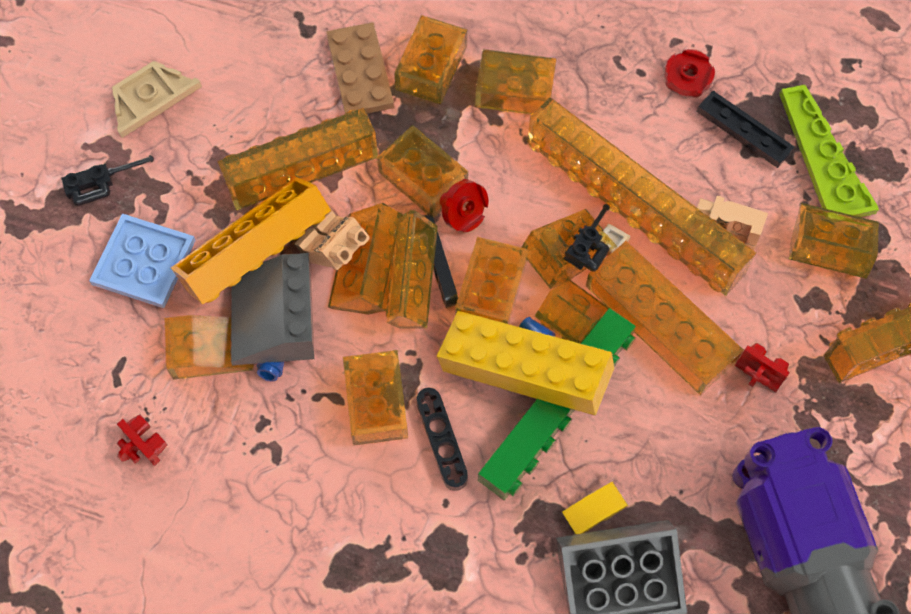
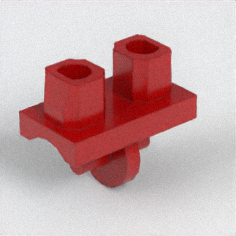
(761, 368)
(133, 430)

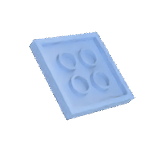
(141, 259)

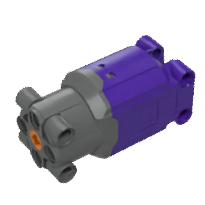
(808, 527)

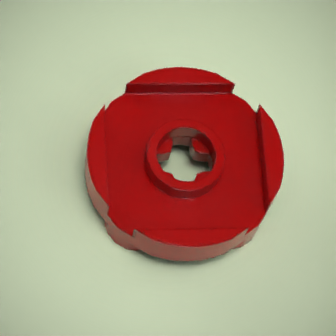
(689, 85)
(453, 202)

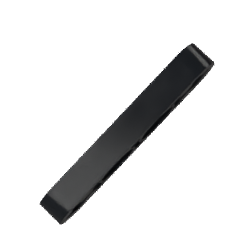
(443, 273)
(445, 437)

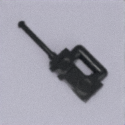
(95, 176)
(588, 239)

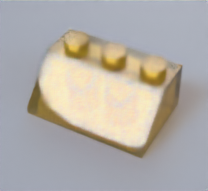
(834, 241)

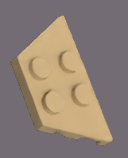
(149, 94)

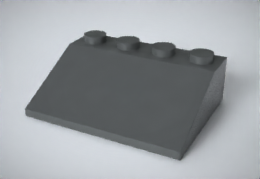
(273, 312)
(623, 570)

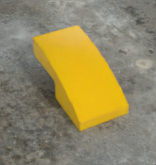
(595, 508)

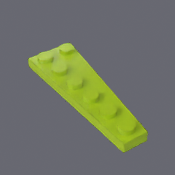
(824, 157)

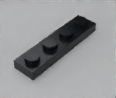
(745, 129)

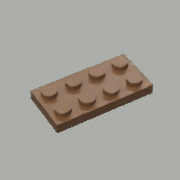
(360, 68)

